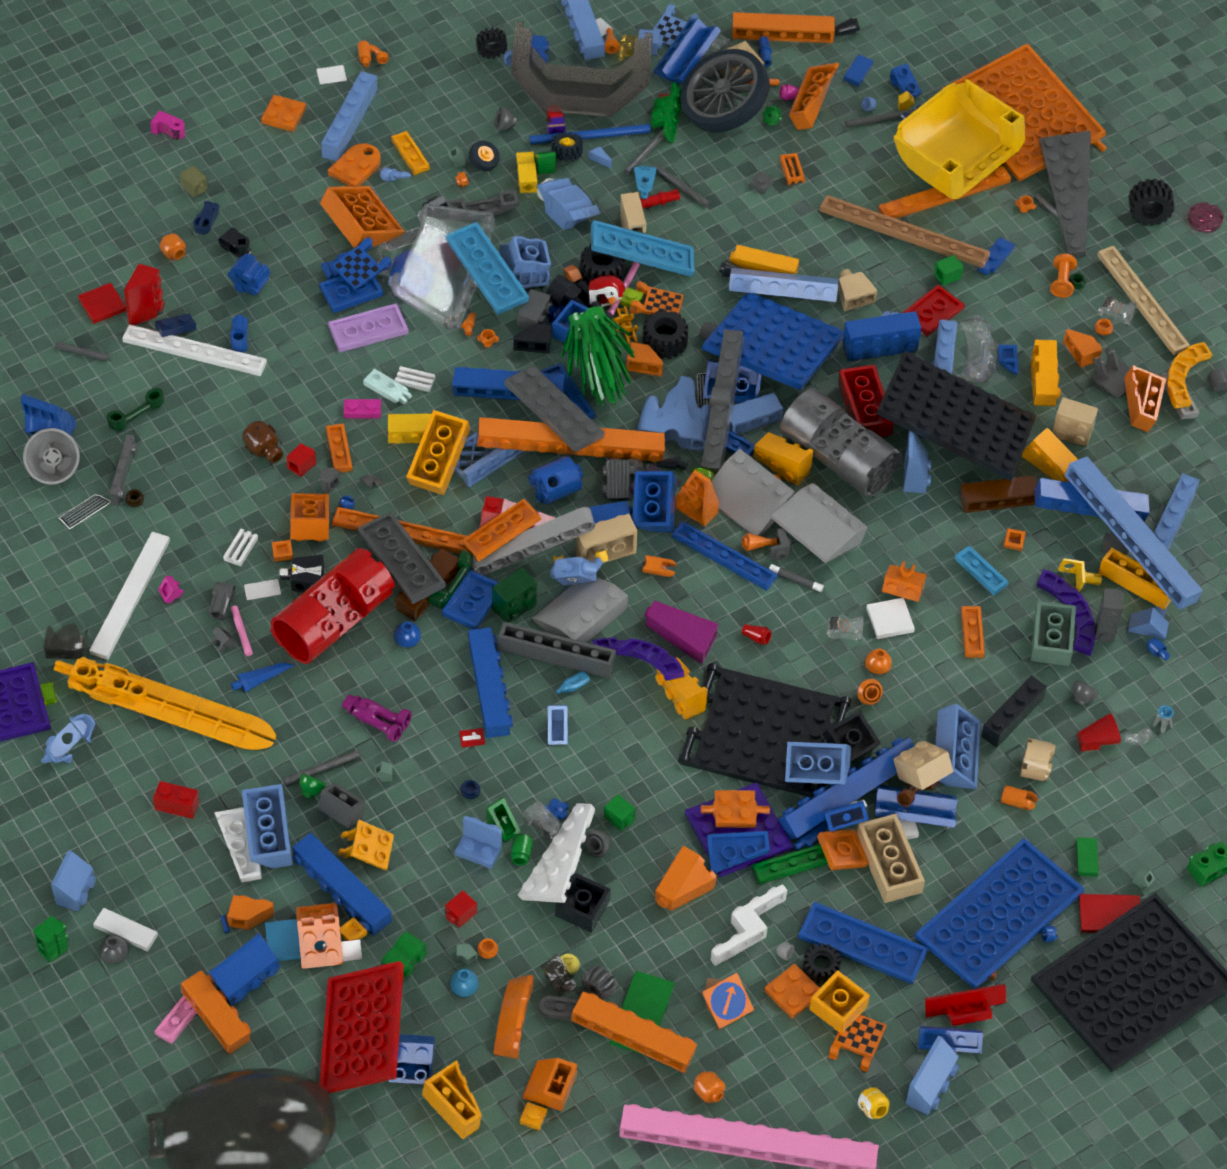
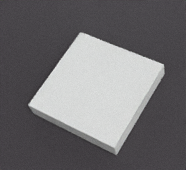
(890, 618)

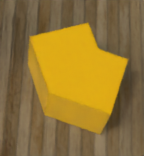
(905, 101)

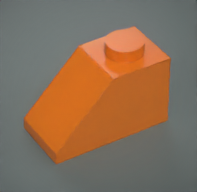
(1082, 347)
(645, 360)

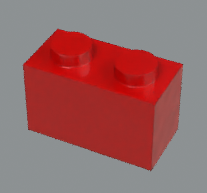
(176, 799)

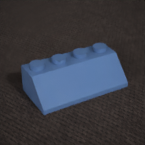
(960, 736)
(267, 826)

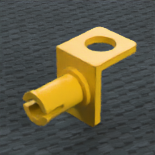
(1081, 575)

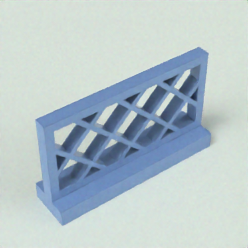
(481, 468)

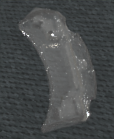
(981, 350)

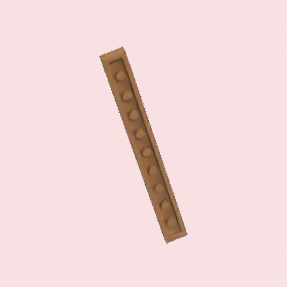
(904, 231)

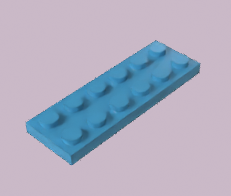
(642, 248)
(487, 268)

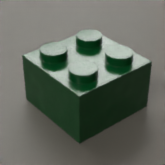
(514, 595)

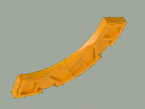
(1178, 371)

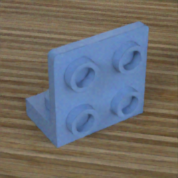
(480, 842)

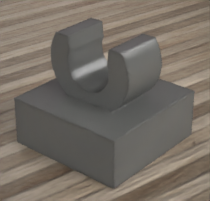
(224, 637)

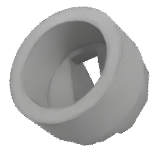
(785, 951)

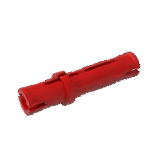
(660, 198)

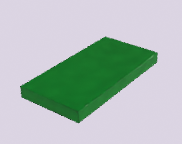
(647, 998)

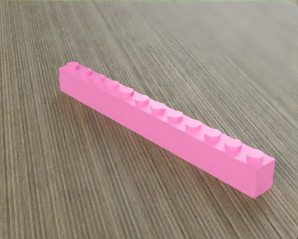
(745, 1139)

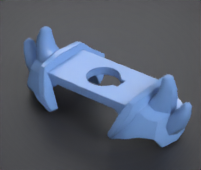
(79, 727)

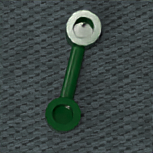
(118, 420)
(443, 596)

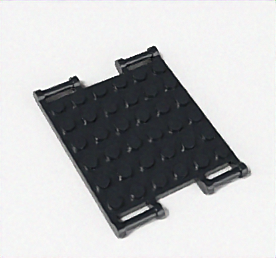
(752, 725)

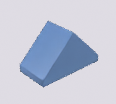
(1148, 623)
(557, 724)

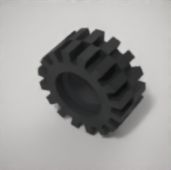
(491, 50)
(824, 953)

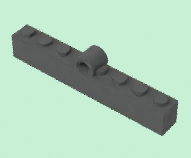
(723, 400)

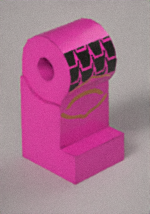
(168, 124)

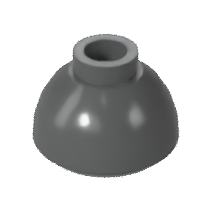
(504, 119)
(1083, 693)
(597, 842)
(113, 949)

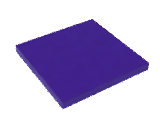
(21, 703)

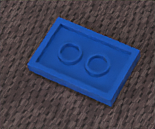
(343, 296)
(470, 601)

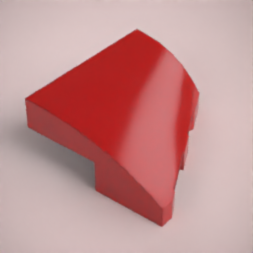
(1099, 733)

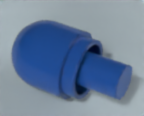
(1158, 648)

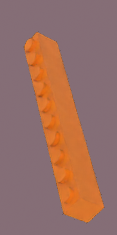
(540, 438)

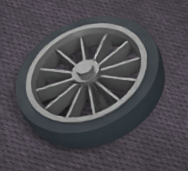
(725, 90)

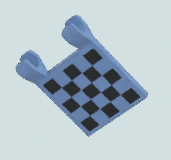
(670, 26)

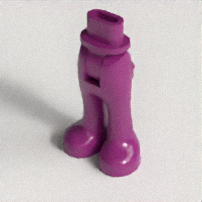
(368, 710)

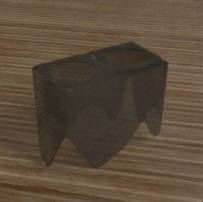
(65, 643)

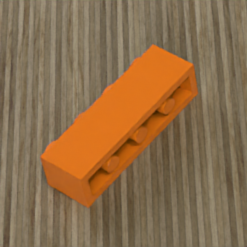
(215, 1011)

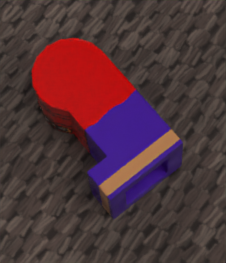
(555, 122)

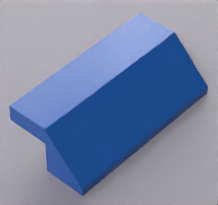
(686, 51)
(926, 808)

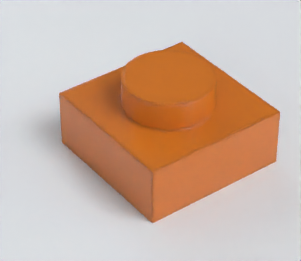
(282, 550)

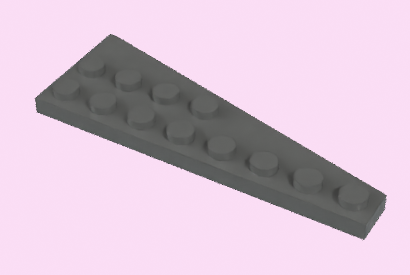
(1067, 170)

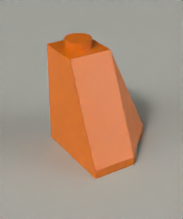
(684, 880)

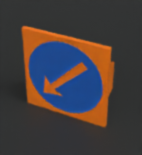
(727, 1001)

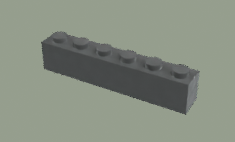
(557, 650)

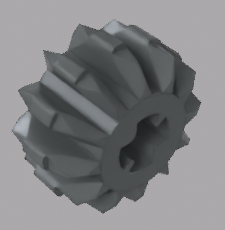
(599, 982)

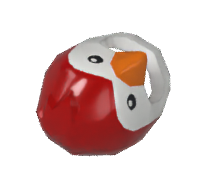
(609, 287)

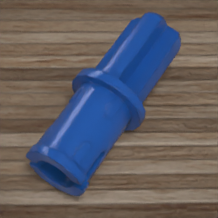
(765, 51)

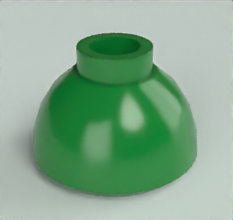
(310, 785)

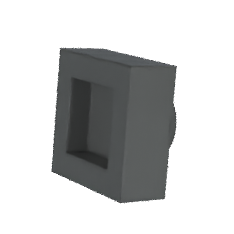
(761, 182)

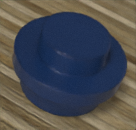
(470, 789)

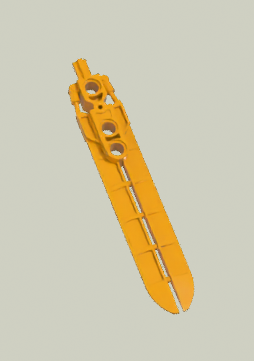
(167, 704)

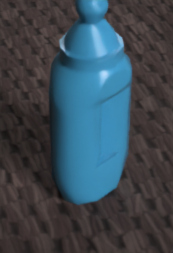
(573, 682)

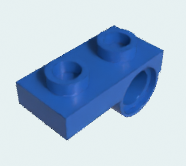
(904, 79)

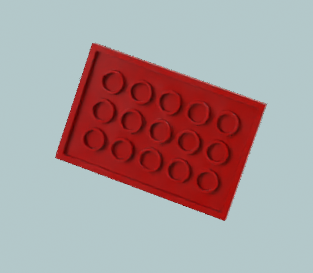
(362, 1027)

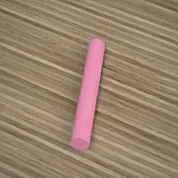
(241, 630)

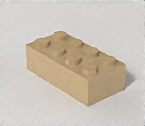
(890, 858)

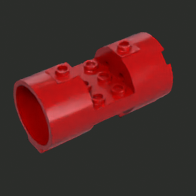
(332, 606)

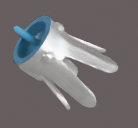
(1164, 714)

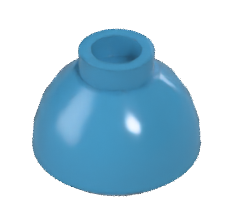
(464, 982)

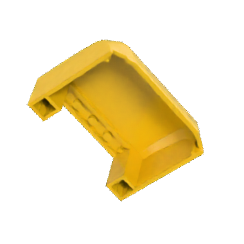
(959, 138)

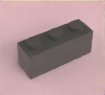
(1109, 615)

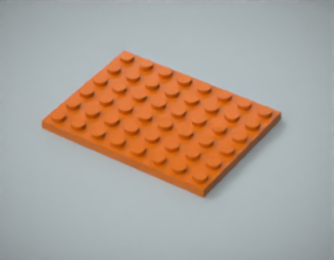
(1041, 97)

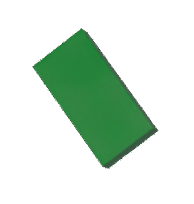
(1087, 857)

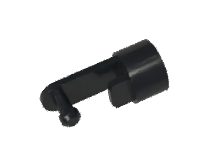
(564, 290)

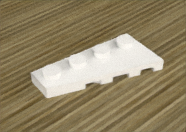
(235, 834)

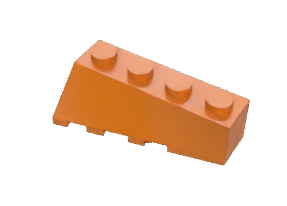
(811, 95)

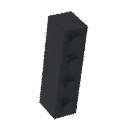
(1013, 711)

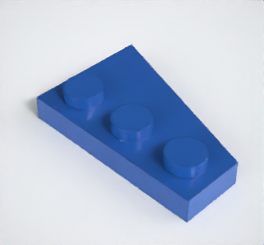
(735, 848)

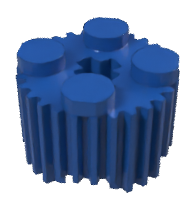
(249, 274)

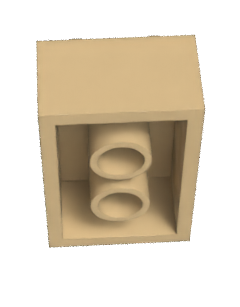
(614, 535)

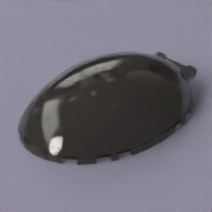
(246, 1122)

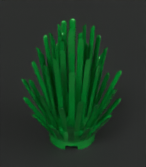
(600, 346)

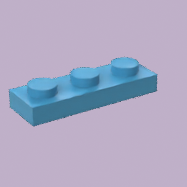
(981, 570)

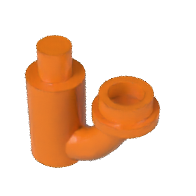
(365, 50)

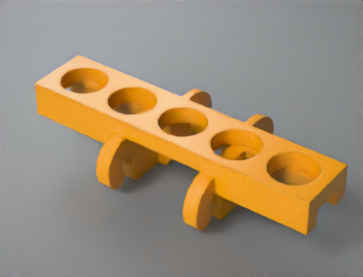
(621, 320)

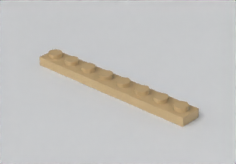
(1145, 301)

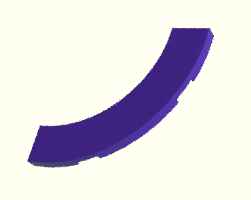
(1070, 596)
(646, 651)

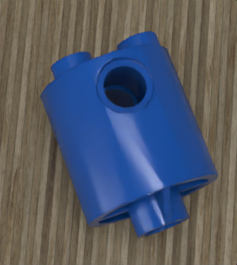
(563, 480)

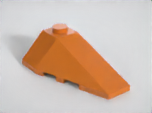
(698, 499)

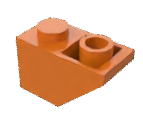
(249, 912)

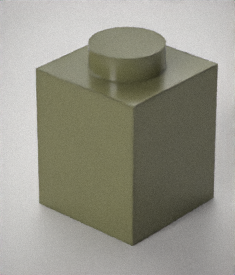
(193, 181)

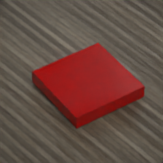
(102, 303)

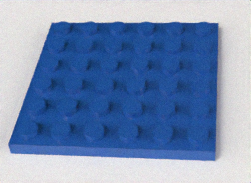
(777, 340)

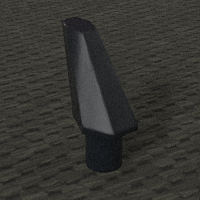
(673, 463)

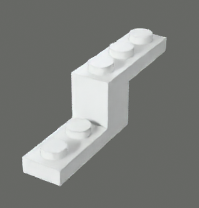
(748, 924)

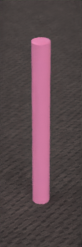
(612, 309)

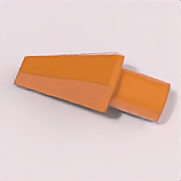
(468, 324)

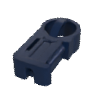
(208, 215)

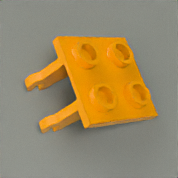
(369, 845)

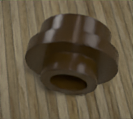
(134, 494)

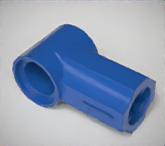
(239, 333)

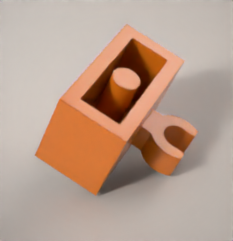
(904, 582)

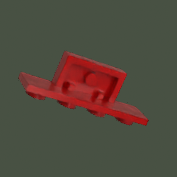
(966, 1005)

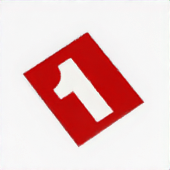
(472, 737)

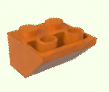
(551, 1083)

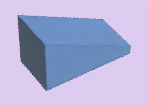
(599, 156)

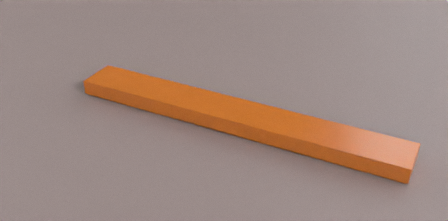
(420, 534)

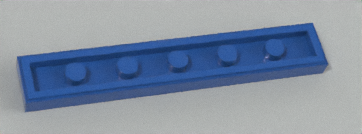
(724, 555)

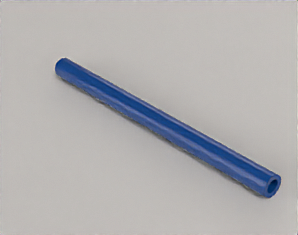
(596, 133)

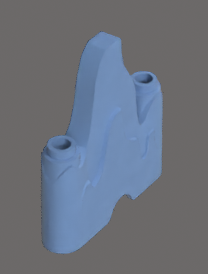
(678, 417)

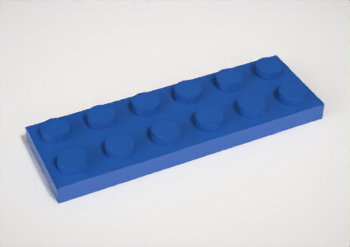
(863, 943)

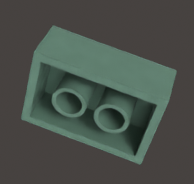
(1053, 633)

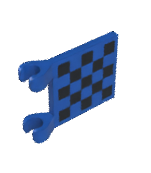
(359, 267)

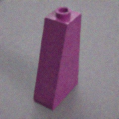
(682, 629)

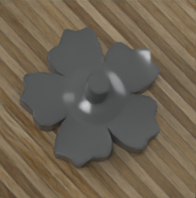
(369, 480)

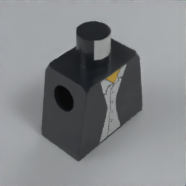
(304, 572)

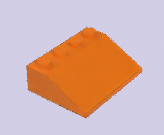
(360, 215)

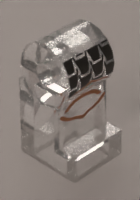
(1117, 310)
(845, 628)
(542, 819)

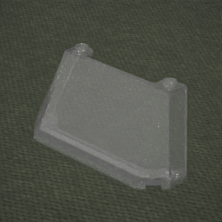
(432, 274)

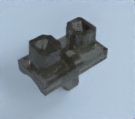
(558, 976)

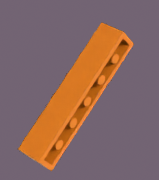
(783, 27)
(634, 1031)

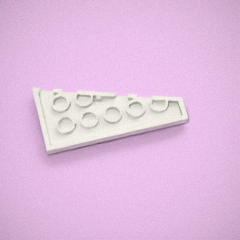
(559, 861)

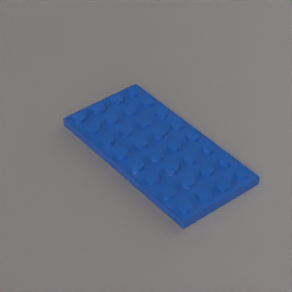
(999, 913)

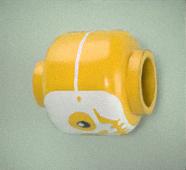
(873, 1103)

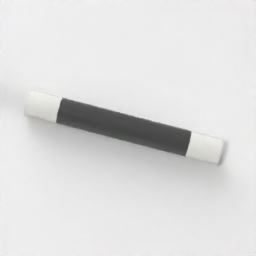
(797, 578)

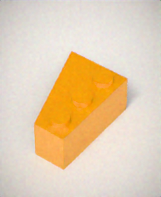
(1044, 373)
(1049, 455)
(784, 458)
(685, 693)
(452, 1100)

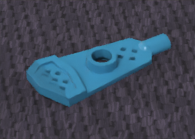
(644, 179)

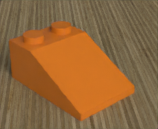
(309, 517)

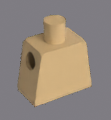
(855, 290)

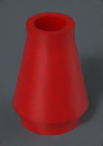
(759, 634)

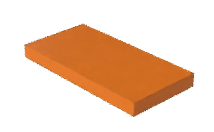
(501, 529)

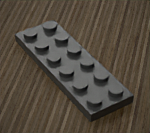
(554, 408)
(401, 557)

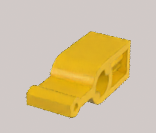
(526, 172)

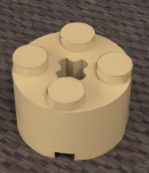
(1036, 759)

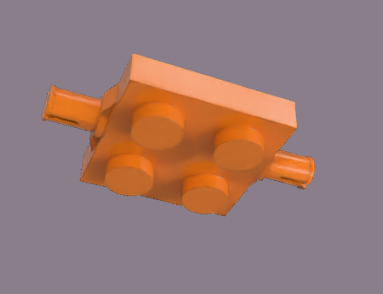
(735, 809)

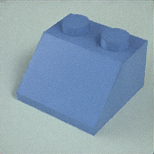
(73, 882)

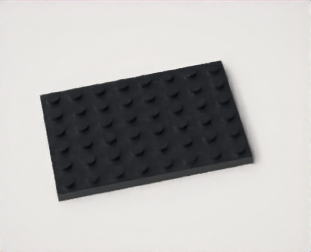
(956, 415)
(1133, 982)

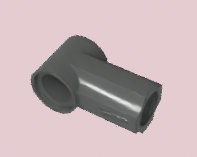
(222, 596)

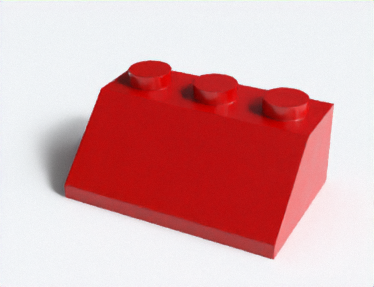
(143, 295)

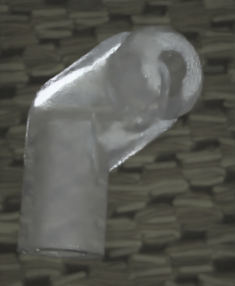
(1139, 738)

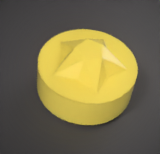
(571, 962)

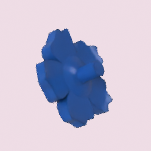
(557, 809)

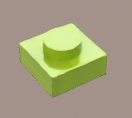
(629, 296)

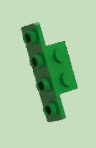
(666, 112)

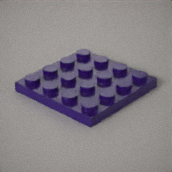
(705, 824)

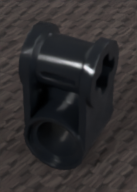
(235, 243)

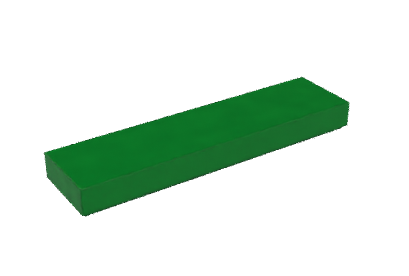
(789, 864)

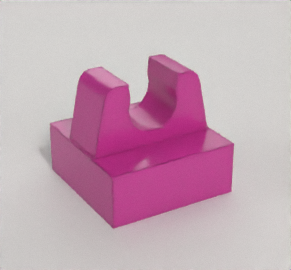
(169, 589)

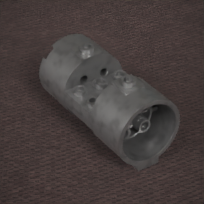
(841, 442)

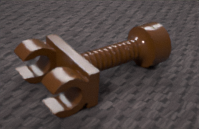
(906, 797)

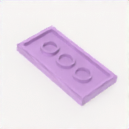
(368, 327)

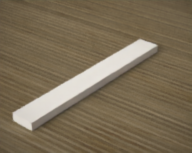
(195, 350)
(129, 596)

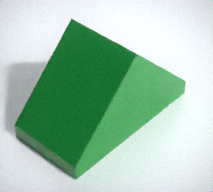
(545, 162)
(501, 816)

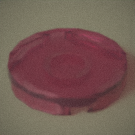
(1205, 217)

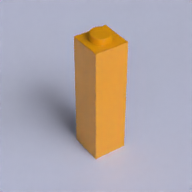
(763, 261)

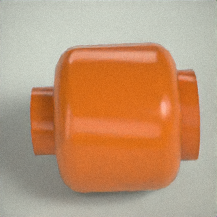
(173, 246)
(709, 1087)

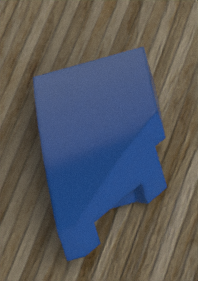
(1008, 357)

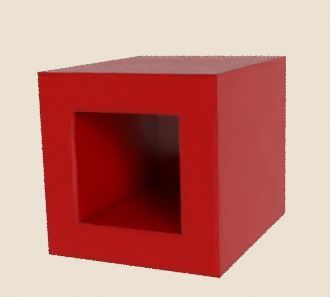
(301, 459)
(460, 909)

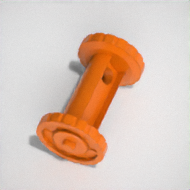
(1062, 286)

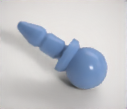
(392, 174)

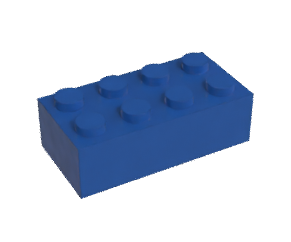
(881, 336)

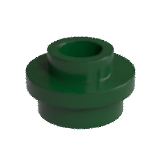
(1077, 281)

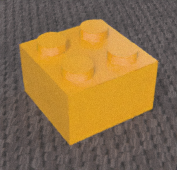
(839, 1002)

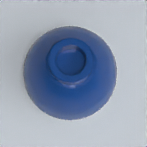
(407, 634)

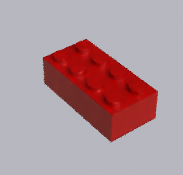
(862, 396)

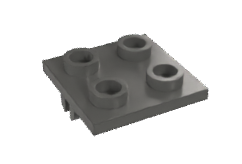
(1111, 375)

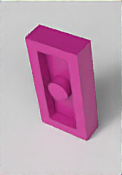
(362, 408)

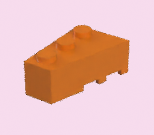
(1143, 396)

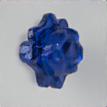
(554, 312)

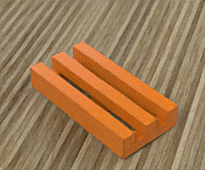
(794, 178)

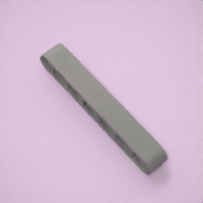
(537, 540)

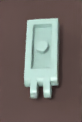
(387, 387)

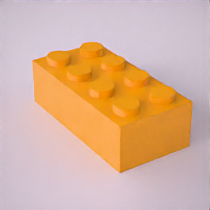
(438, 452)

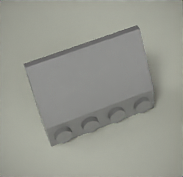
(749, 493)
(820, 523)
(583, 610)

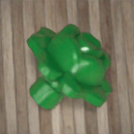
(772, 115)

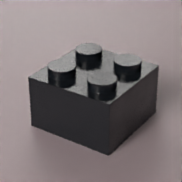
(854, 732)
(584, 902)

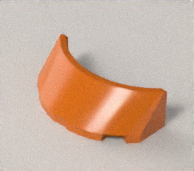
(512, 1016)

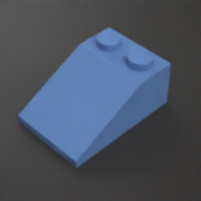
(916, 466)

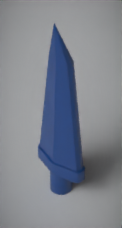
(253, 678)
(810, 837)

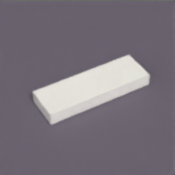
(125, 928)

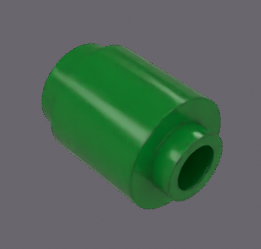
(521, 849)

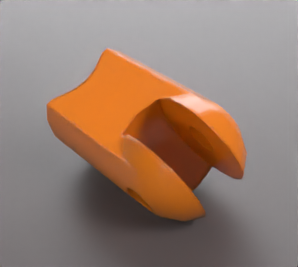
(658, 566)
(1019, 798)

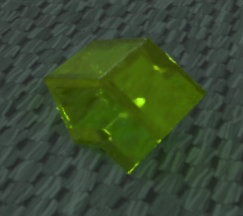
(48, 693)

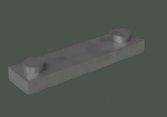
(117, 490)

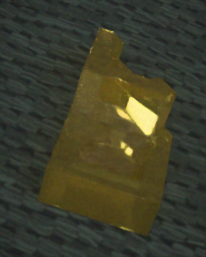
(627, 46)

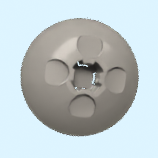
(41, 458)

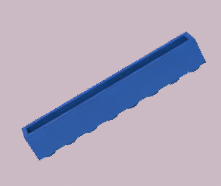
(858, 783)

